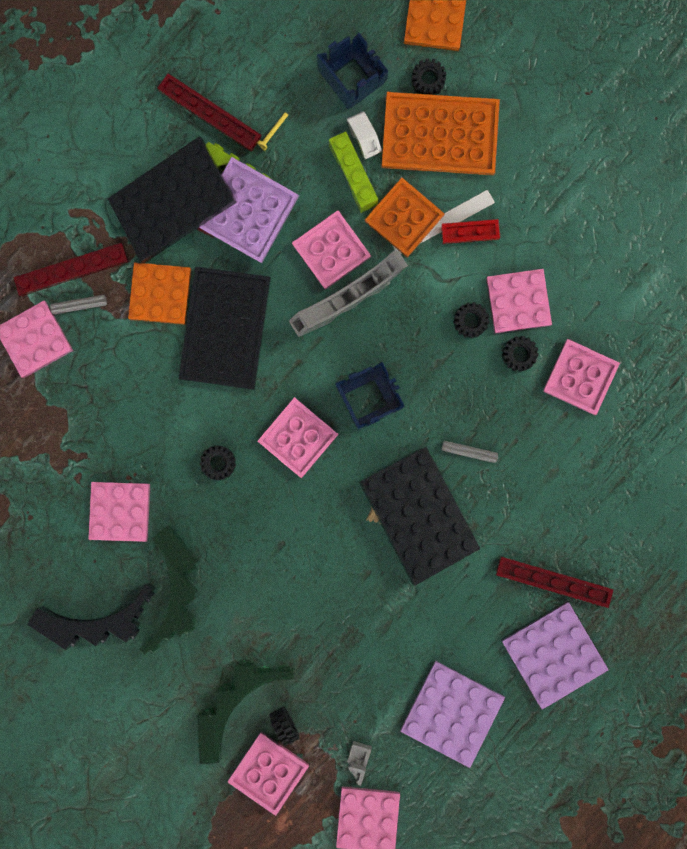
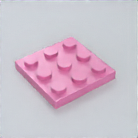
(331, 250)
(519, 301)
(34, 339)
(581, 377)
(298, 437)
(119, 511)
(268, 773)
(367, 818)

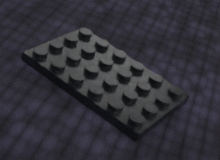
(171, 200)
(224, 328)
(419, 516)

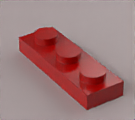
(470, 231)

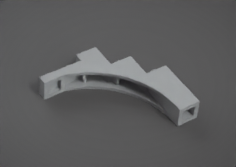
(349, 296)

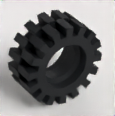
(432, 67)
(482, 320)
(528, 345)
(206, 462)
(284, 726)

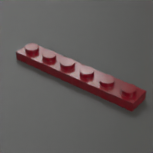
(209, 112)
(70, 269)
(554, 582)

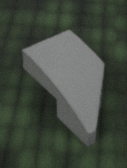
(358, 760)

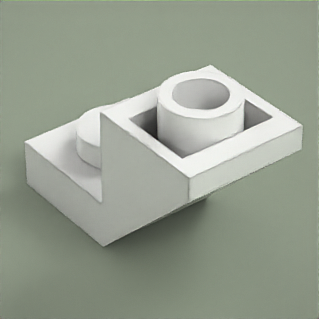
(365, 134)

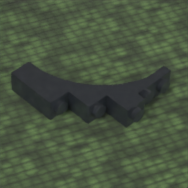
(65, 630)

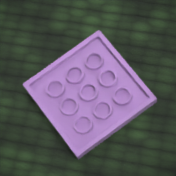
(258, 214)
(554, 655)
(452, 714)

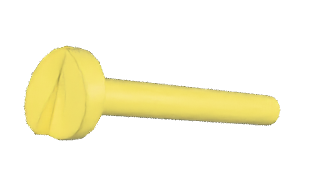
(262, 144)

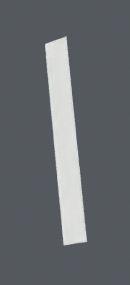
(462, 212)

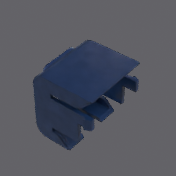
(340, 56)
(386, 387)

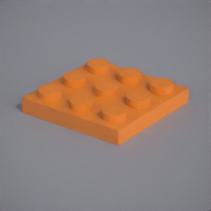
(435, 23)
(404, 217)
(159, 293)

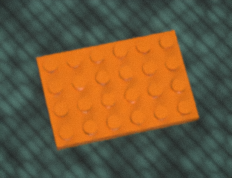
(440, 133)

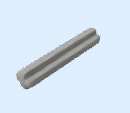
(78, 304)
(470, 451)

